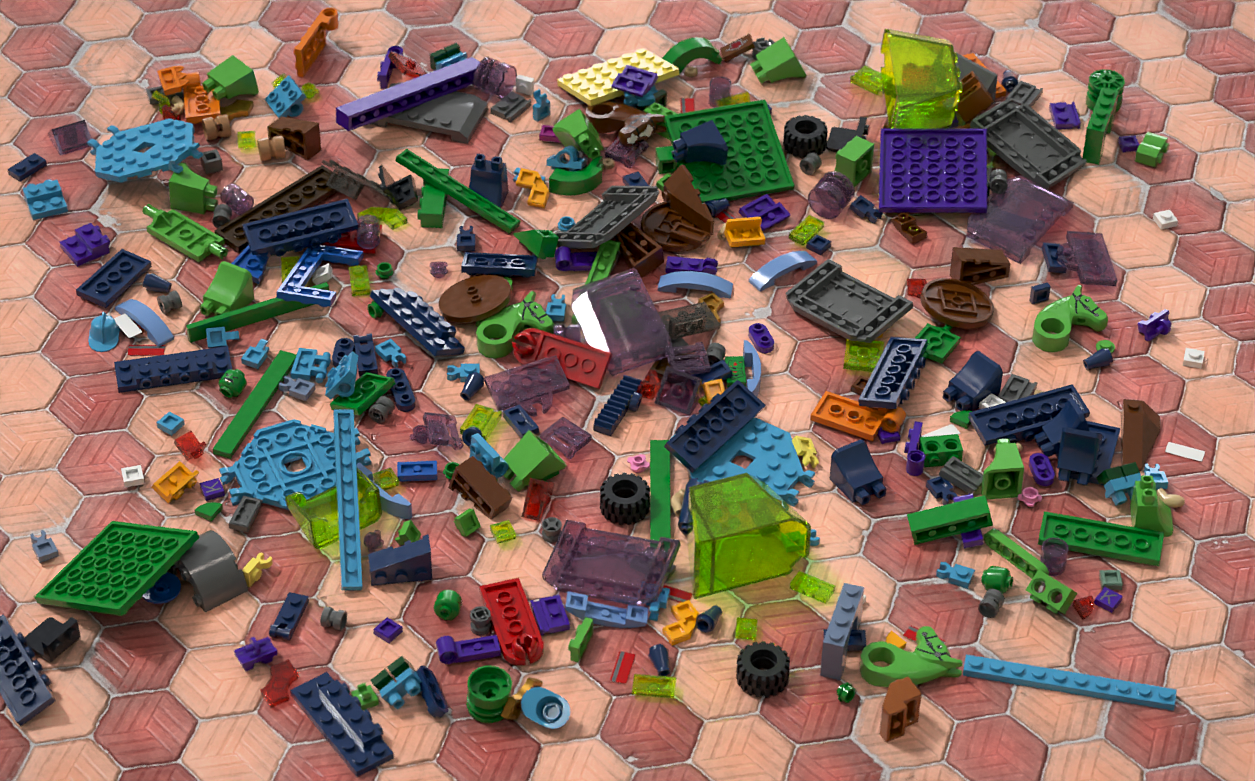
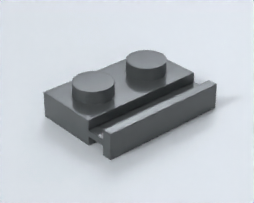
(1025, 93)
(510, 106)
(1017, 388)
(961, 475)

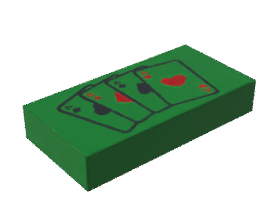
(736, 364)

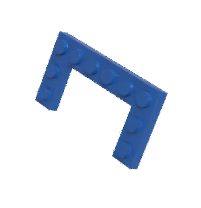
(294, 285)

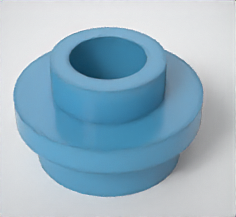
(566, 223)

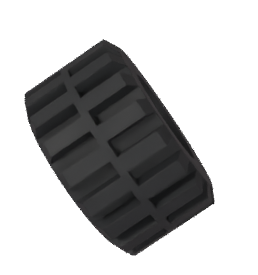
(805, 136)
(624, 498)
(759, 657)

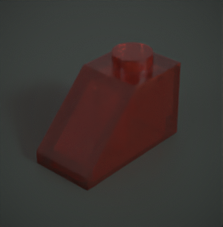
(537, 499)

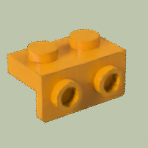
(744, 232)
(174, 482)

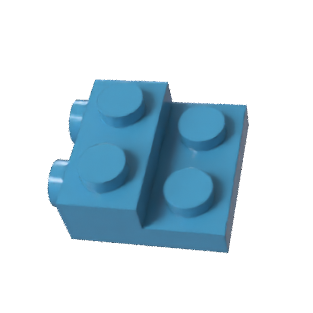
(44, 199)

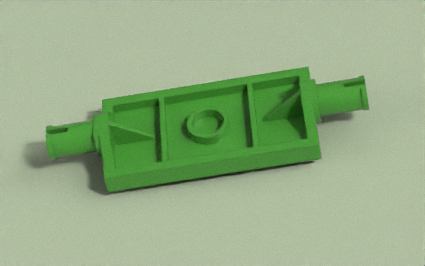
(184, 234)

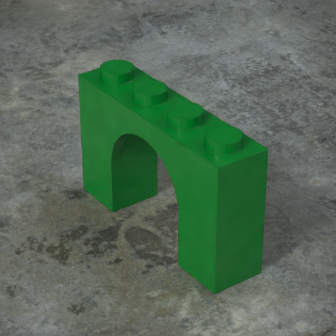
(1100, 124)

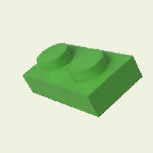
(583, 635)

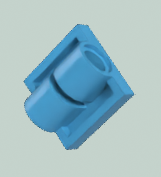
(286, 98)
(560, 161)
(343, 377)
(488, 456)

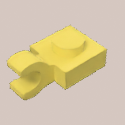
(252, 571)

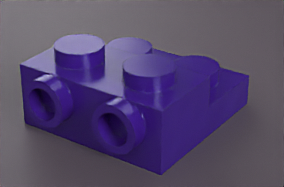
(86, 244)

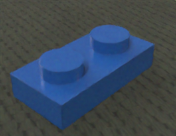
(417, 471)

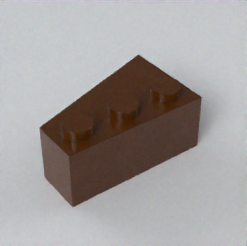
(639, 250)
(978, 265)

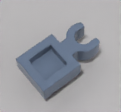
(300, 389)
(43, 547)

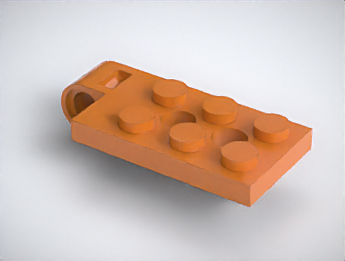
(314, 40)
(198, 102)
(867, 421)

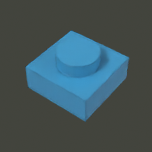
(170, 423)

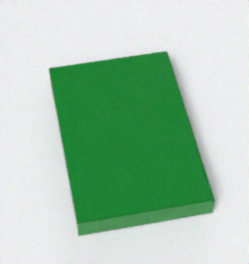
(366, 392)

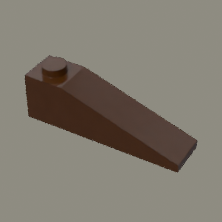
(686, 200)
(1138, 431)

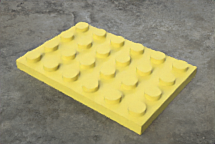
(595, 83)

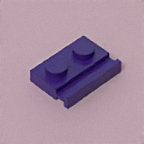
(1064, 115)
(550, 615)

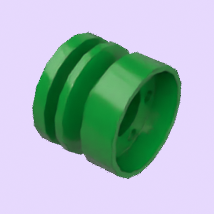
(1104, 79)
(488, 693)

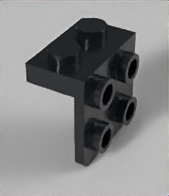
(841, 136)
(402, 192)
(53, 637)

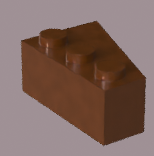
(299, 136)
(480, 487)

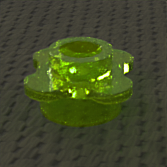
(309, 90)

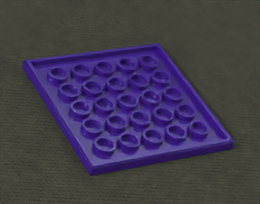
(933, 170)

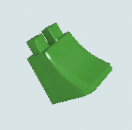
(777, 63)
(231, 79)
(580, 133)
(191, 192)
(228, 291)
(531, 459)
(1005, 474)
(1148, 509)

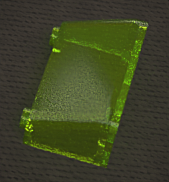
(320, 513)

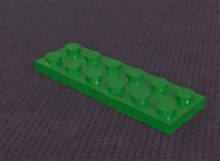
(1103, 538)

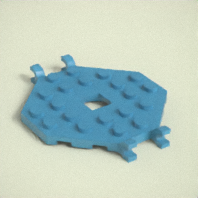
(169, 143)
(772, 455)
(262, 462)

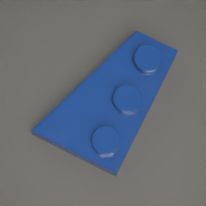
(253, 263)

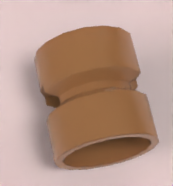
(210, 127)
(273, 147)

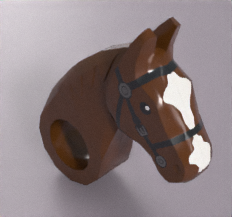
(632, 122)

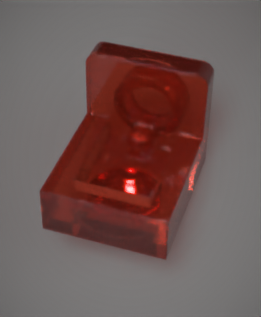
(649, 385)
(190, 446)

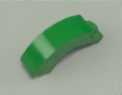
(692, 49)
(577, 182)

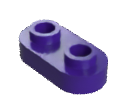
(761, 338)
(1041, 469)

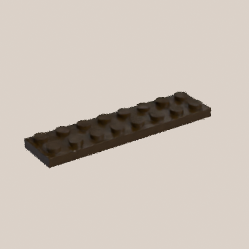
(297, 196)

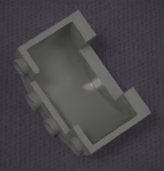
(211, 571)

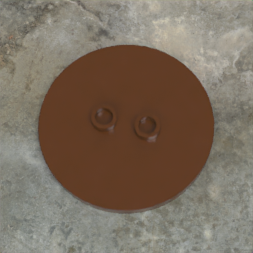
(658, 223)
(475, 298)
(957, 303)

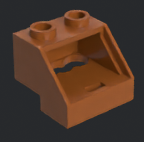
(977, 99)
(899, 708)

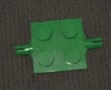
(940, 342)

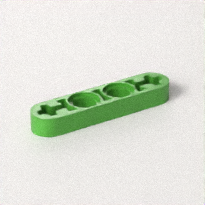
(1001, 543)

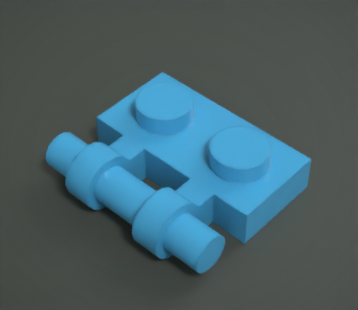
(305, 363)

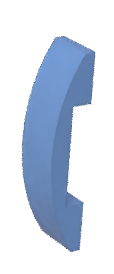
(779, 266)
(695, 280)
(148, 320)
(752, 360)
(395, 505)
(604, 614)

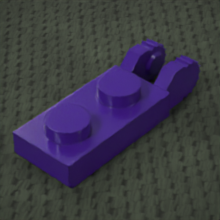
(679, 264)

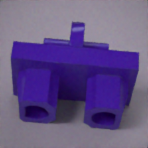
(1157, 324)
(255, 652)

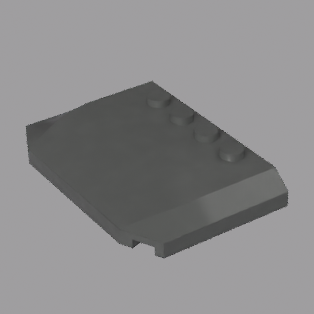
(450, 114)
(1029, 143)
(612, 215)
(846, 303)

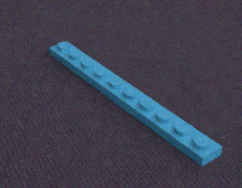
(347, 500)
(1069, 682)

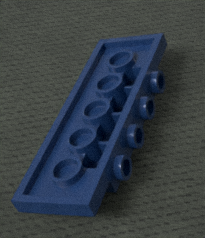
(300, 228)
(419, 320)
(172, 369)
(894, 373)
(1023, 417)
(714, 425)
(21, 678)
(343, 723)

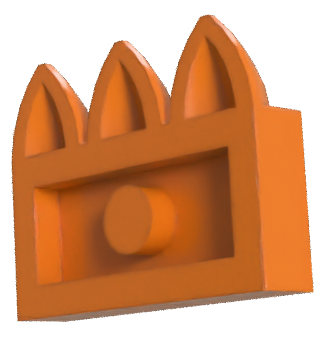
(172, 79)

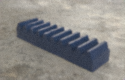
(616, 406)

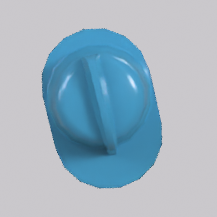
(103, 333)
(545, 707)

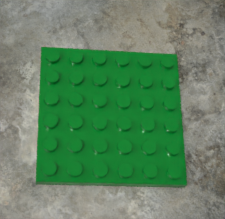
(754, 152)
(117, 567)

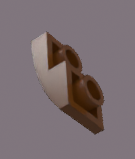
(907, 227)

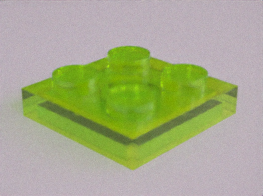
(862, 355)

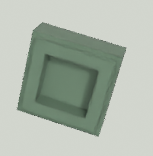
(1110, 579)

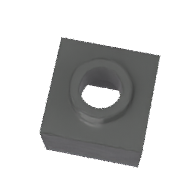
(211, 161)

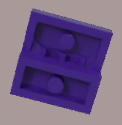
(635, 81)
(766, 209)

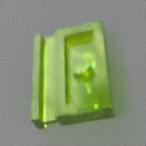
(868, 79)
(482, 418)

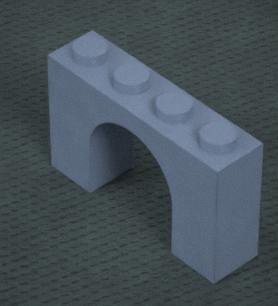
(845, 618)

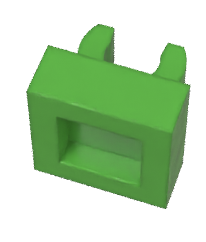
(467, 522)
(408, 532)
(366, 696)

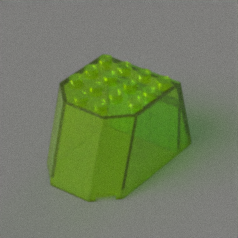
(919, 80)
(741, 534)

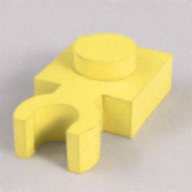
(806, 449)

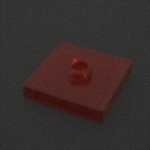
(406, 65)

